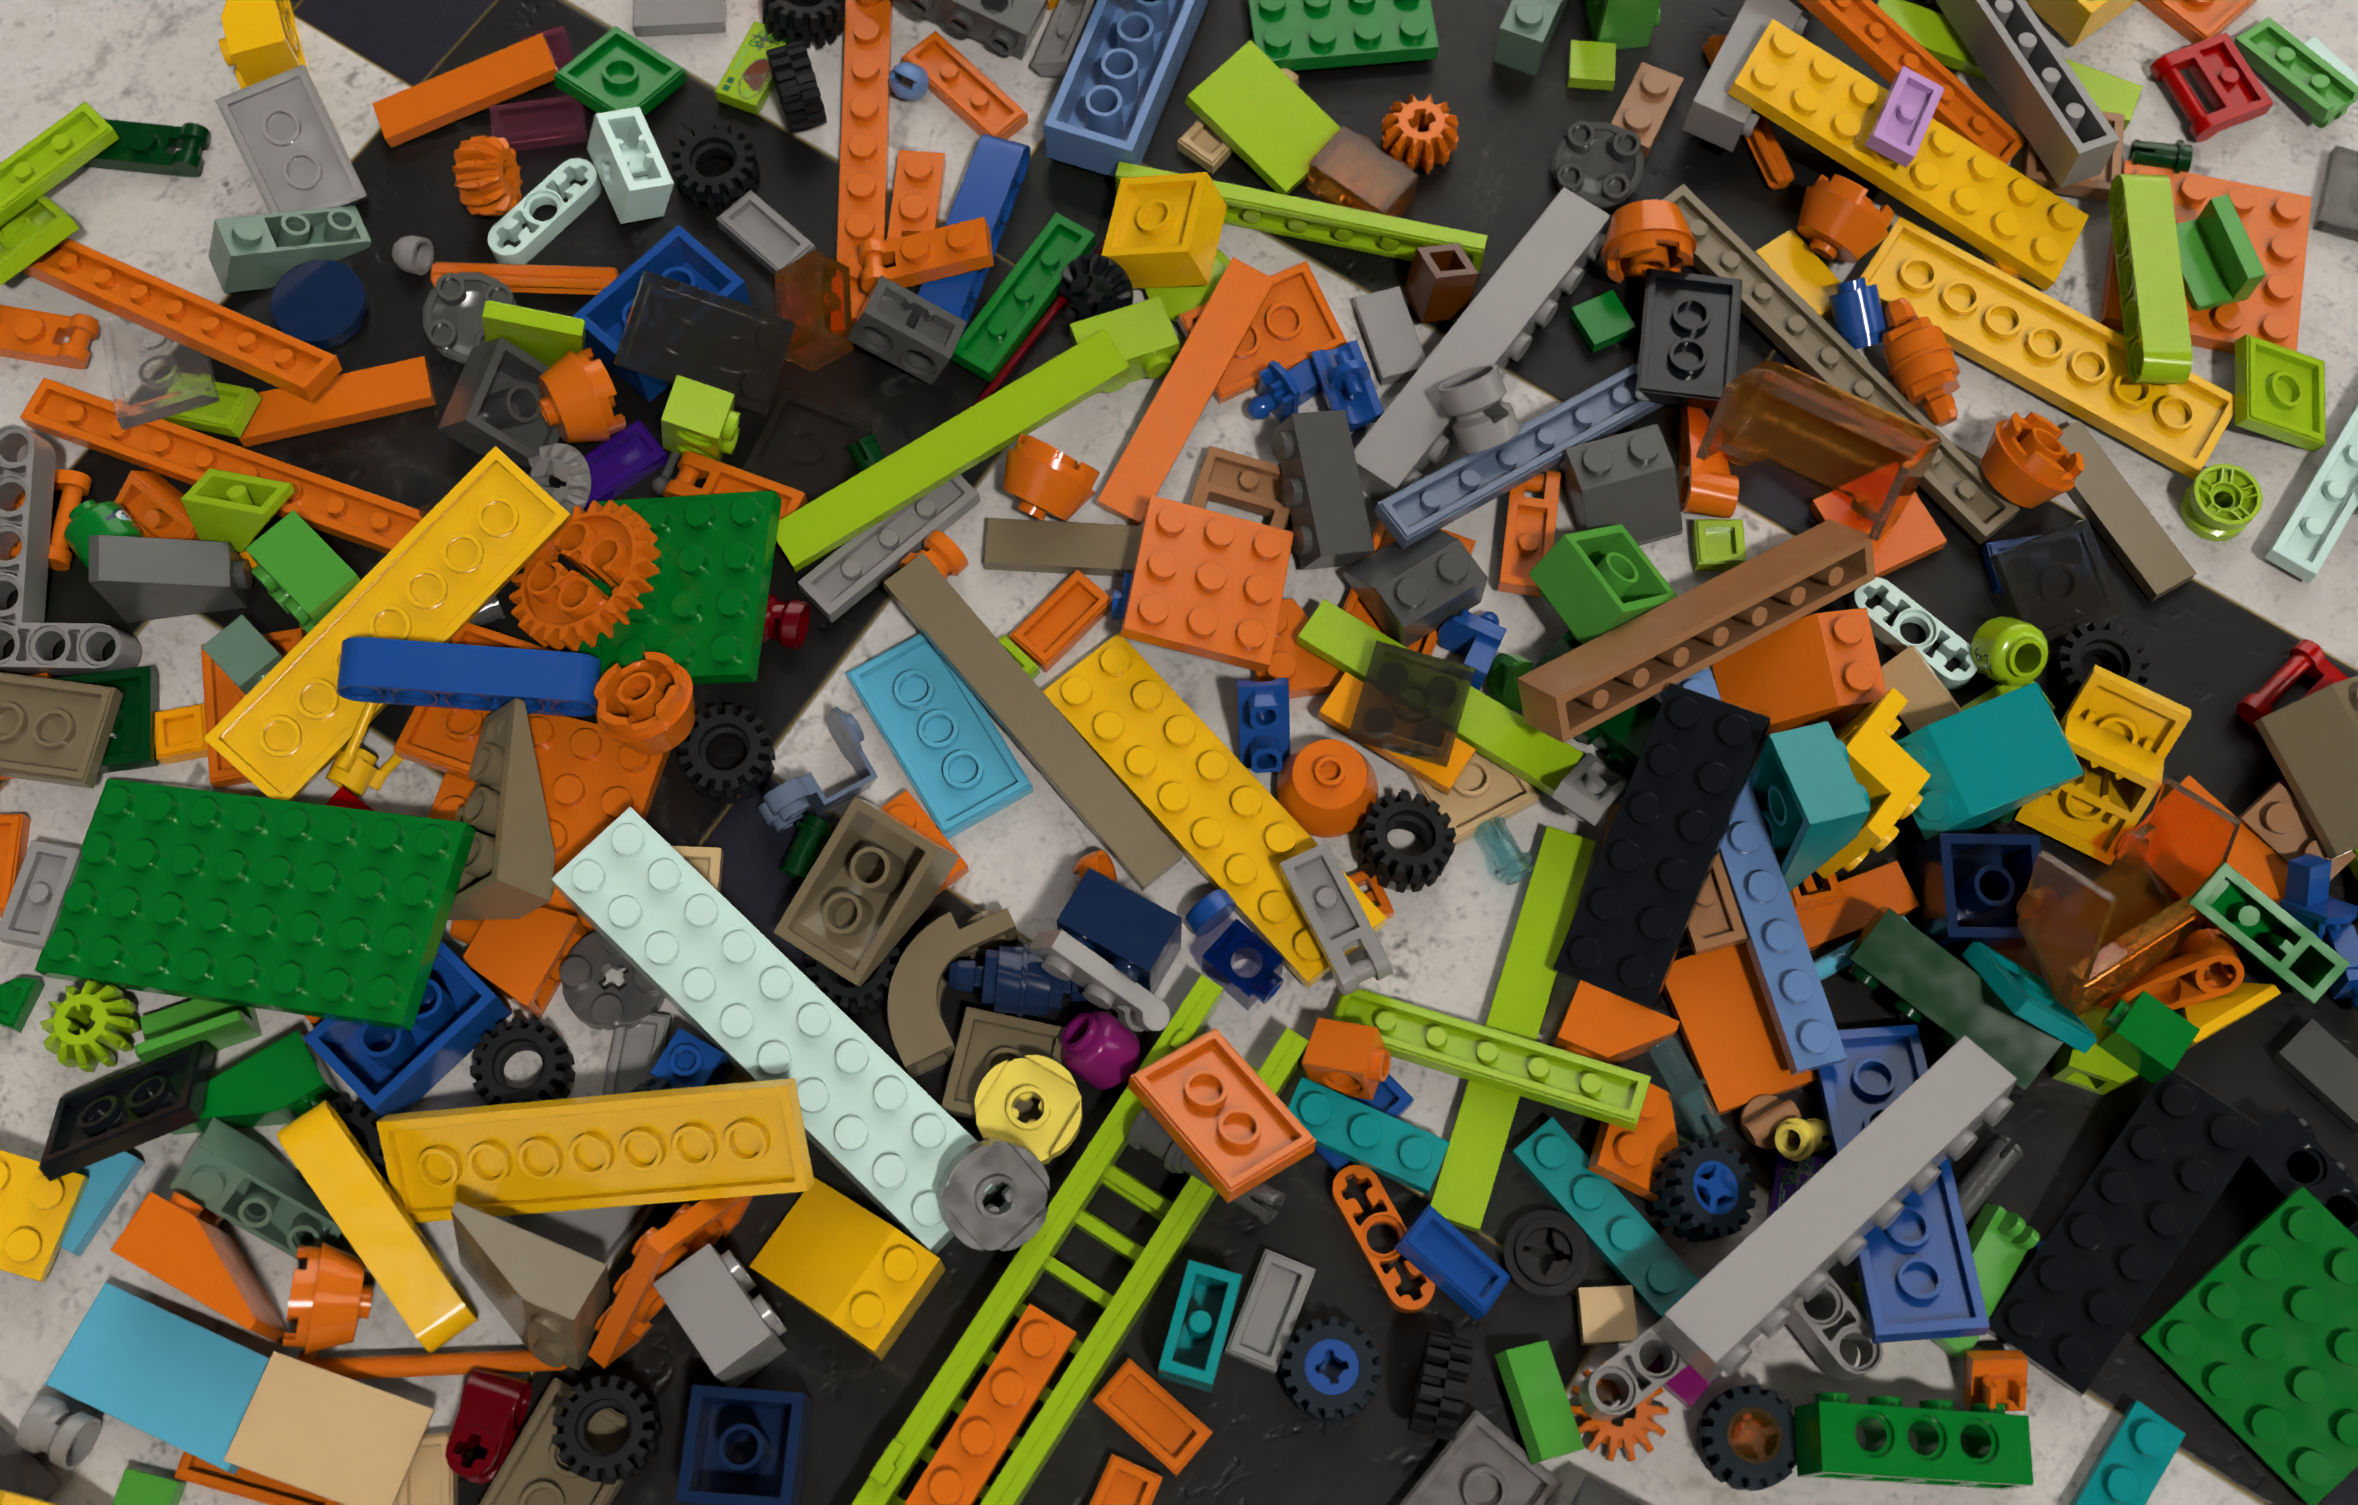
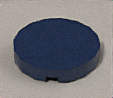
(320, 303)

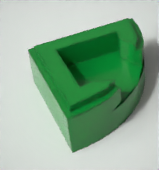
(18, 1001)

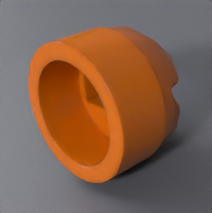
(1099, 862)

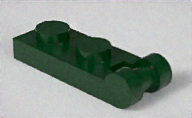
(152, 149)

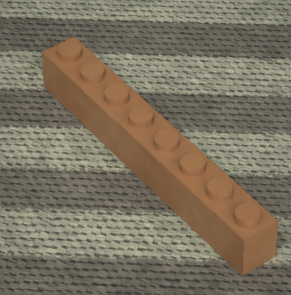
(1695, 630)

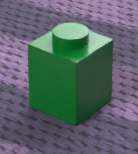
(2146, 1036)

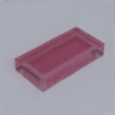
(540, 123)

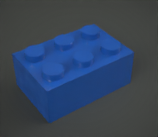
(674, 257)
(398, 1066)

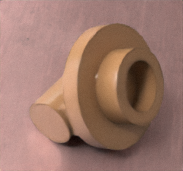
(1763, 1116)

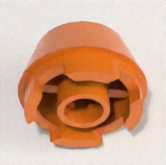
(1842, 219)
(1647, 236)
(579, 399)
(2029, 461)
(1047, 479)
(646, 704)
(1327, 788)
(326, 1298)

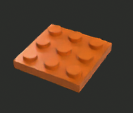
(1207, 584)

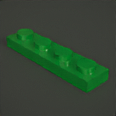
(1021, 298)

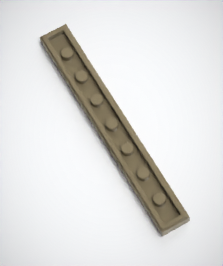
(1033, 721)

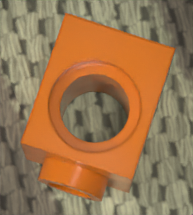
(1347, 1058)

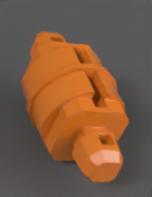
(1921, 362)

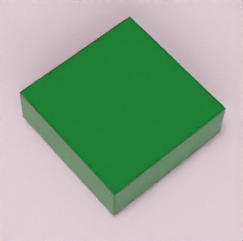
(1602, 321)

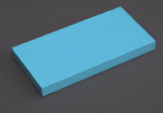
(939, 735)
(160, 1374)

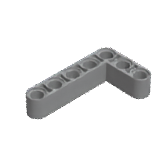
(29, 573)
(1819, 1337)

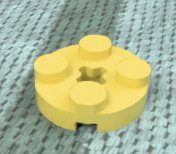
(1022, 1080)

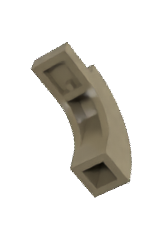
(923, 976)

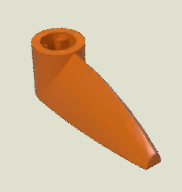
(1703, 485)
(2202, 973)

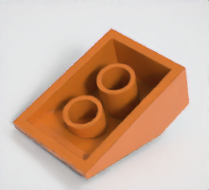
(1806, 671)
(188, 1251)

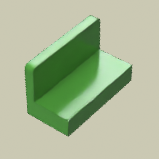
(2217, 257)
(196, 1021)

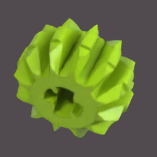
(71, 1018)

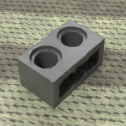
(906, 330)

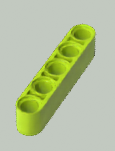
(2150, 279)

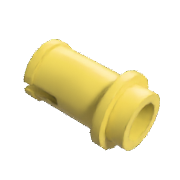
(1802, 1146)

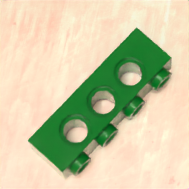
(1829, 1449)

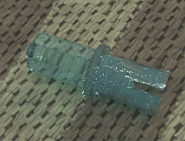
(1686, 1088)

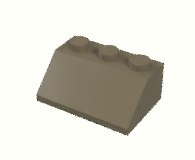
(2319, 758)

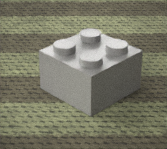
(720, 1316)

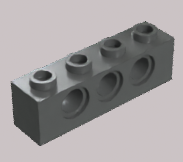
(1005, 32)

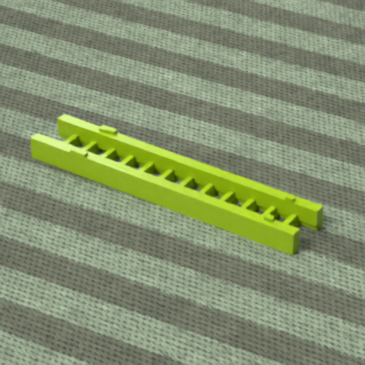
(1037, 1256)

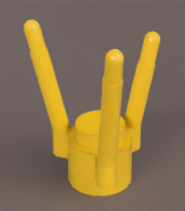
(355, 766)

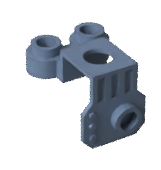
(789, 800)

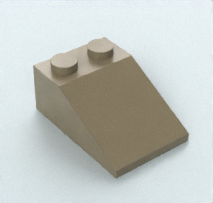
(864, 891)
(535, 1284)

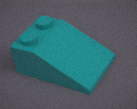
(1989, 761)
(1808, 798)

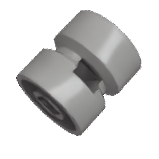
(1479, 409)

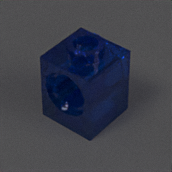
(1238, 944)

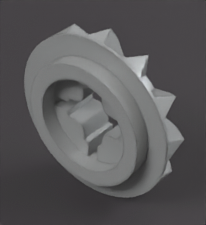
(567, 464)

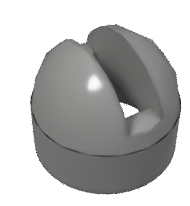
(413, 254)

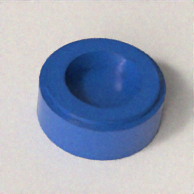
(1210, 912)

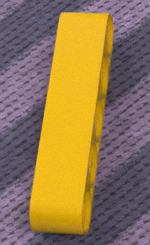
(377, 1226)

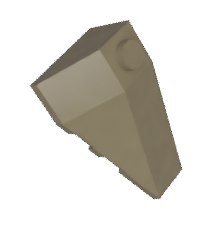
(513, 843)

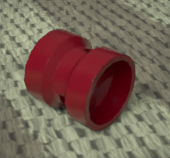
(786, 622)

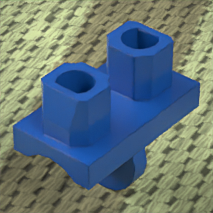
(1348, 384)
(1263, 724)

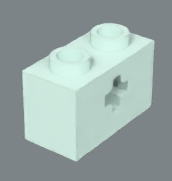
(629, 165)

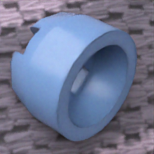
(913, 72)

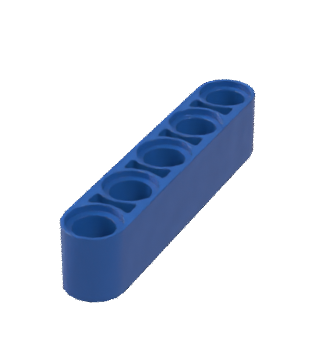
(986, 192)
(467, 676)

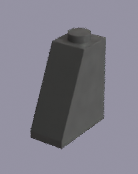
(167, 576)

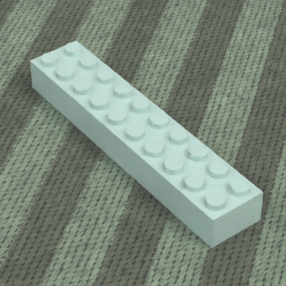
(769, 1020)

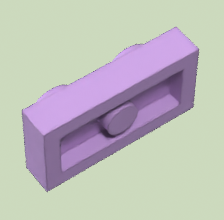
(1904, 116)

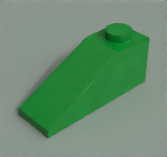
(2268, 933)
(268, 1087)

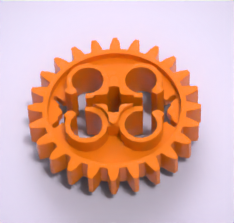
(564, 606)

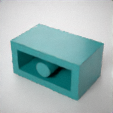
(1199, 1326)

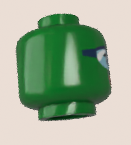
(97, 519)

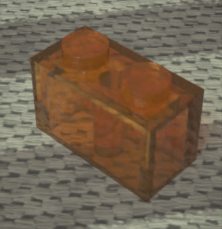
(1361, 176)
(818, 299)

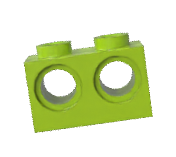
(700, 420)

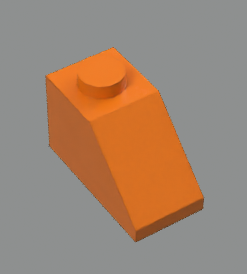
(1610, 1026)

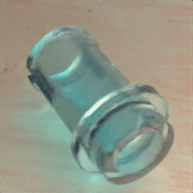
(1509, 859)

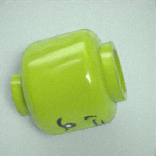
(2009, 651)

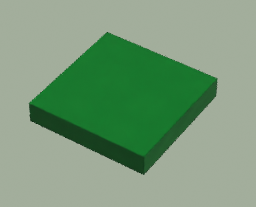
(620, 75)

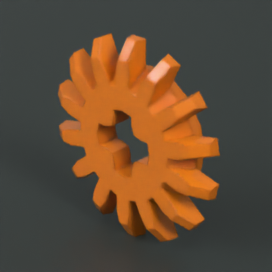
(1631, 1430)

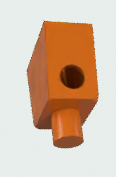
(521, 954)

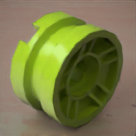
(2235, 493)

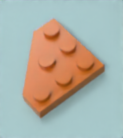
(655, 1256)

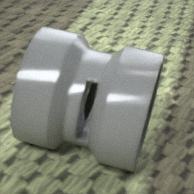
(58, 1432)

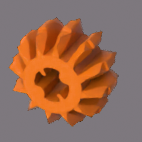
(1420, 133)
(487, 175)

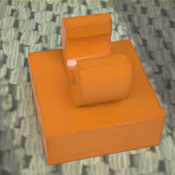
(1996, 1379)

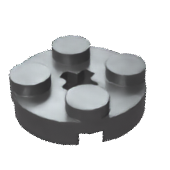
(600, 1008)
(963, 1190)

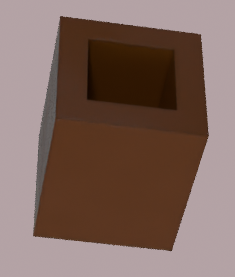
(1440, 282)

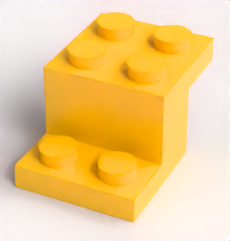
(2122, 746)
(1885, 772)

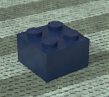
(1973, 887)
(1123, 929)
(744, 1447)

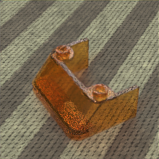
(1823, 436)
(2134, 917)

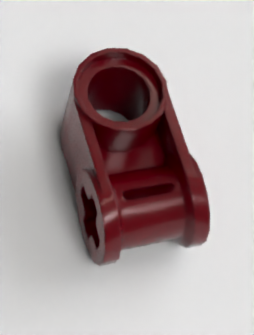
(487, 1418)

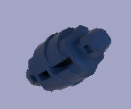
(1013, 982)

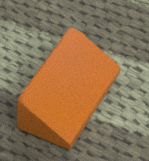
(155, 506)

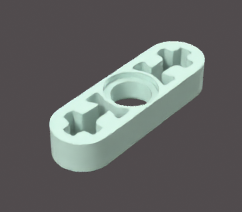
(545, 193)
(1912, 612)

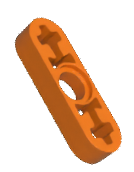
(1351, 1209)

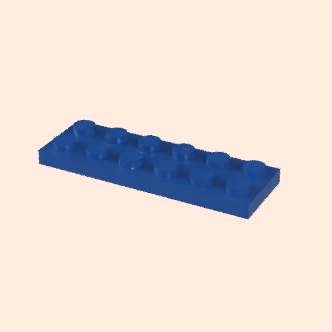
(1920, 1269)

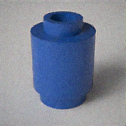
(1858, 313)

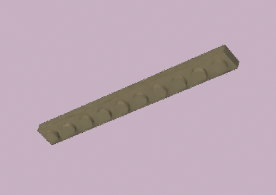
(1824, 354)

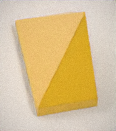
(2224, 1010)

